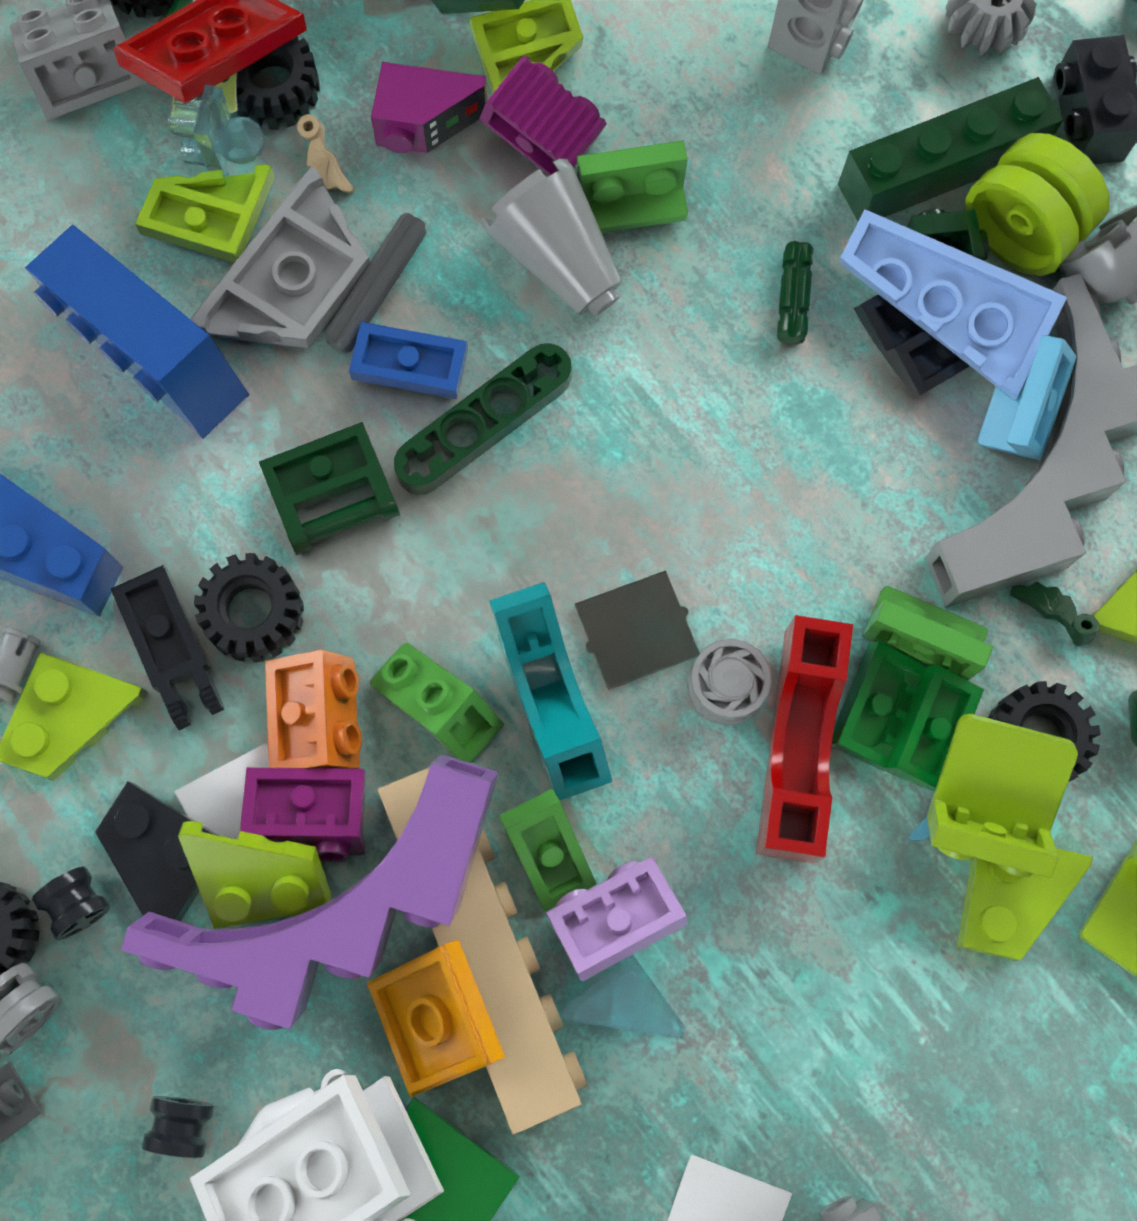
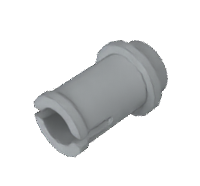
(14, 660)

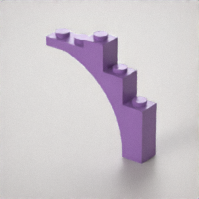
(349, 934)

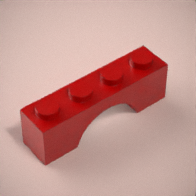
(797, 773)

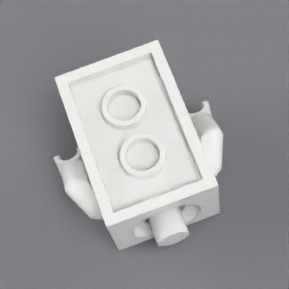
(323, 1159)

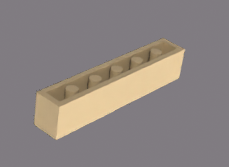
(534, 1076)

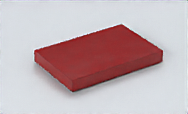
(208, 43)

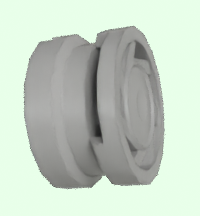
(729, 682)
(23, 1006)

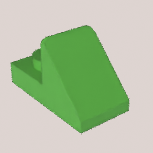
(547, 848)

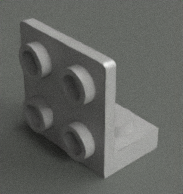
(71, 55)

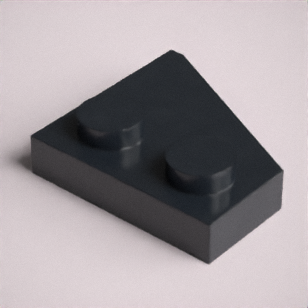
(147, 853)

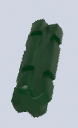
(795, 292)

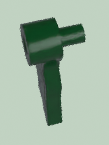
(1054, 605)

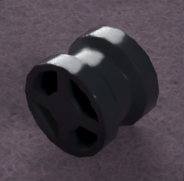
(70, 903)
(177, 1127)

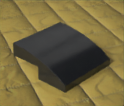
(908, 348)

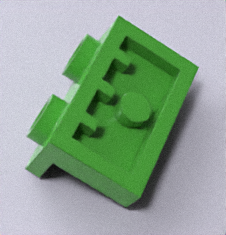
(635, 185)
(928, 633)

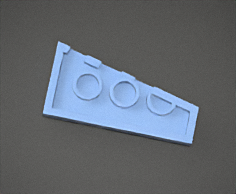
(960, 300)

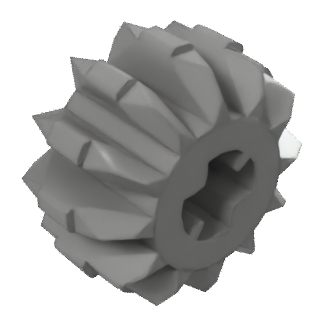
(990, 22)

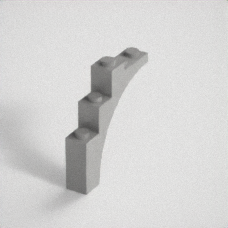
(1078, 468)

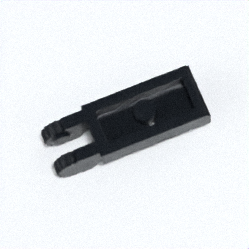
(166, 641)

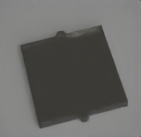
(636, 630)

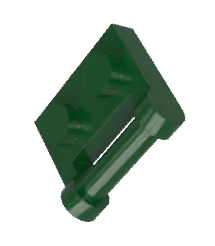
(322, 472)

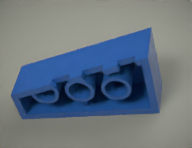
(137, 330)
(51, 554)

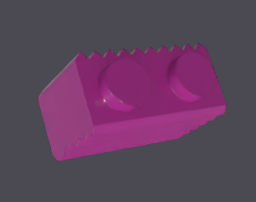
(542, 117)

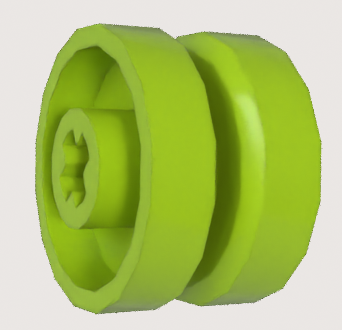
(1039, 203)

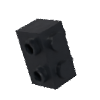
(1099, 97)

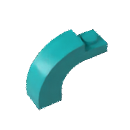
(549, 692)

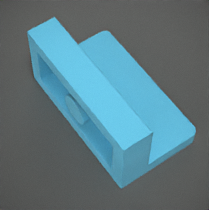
(1026, 424)

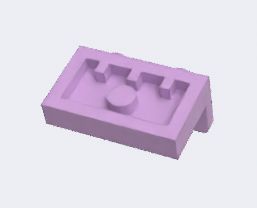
(616, 917)

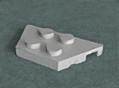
(289, 274)

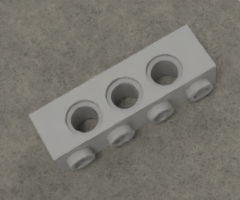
(813, 30)

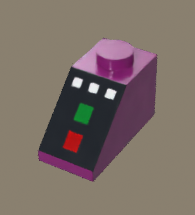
(424, 106)

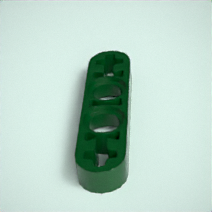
(477, 411)

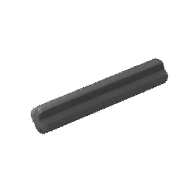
(376, 282)

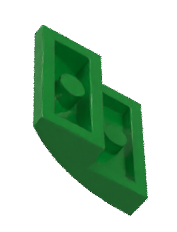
(903, 714)
(470, 1175)

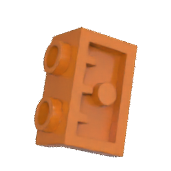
(312, 711)

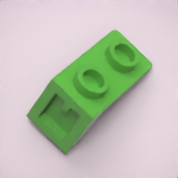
(437, 702)

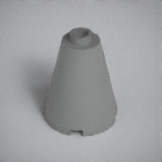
(557, 238)

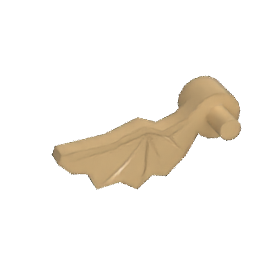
(321, 159)

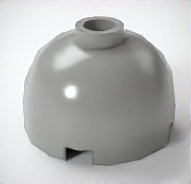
(1108, 259)

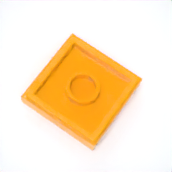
(435, 1018)

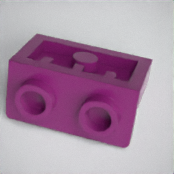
(307, 808)

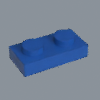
(408, 360)

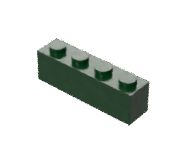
(944, 150)

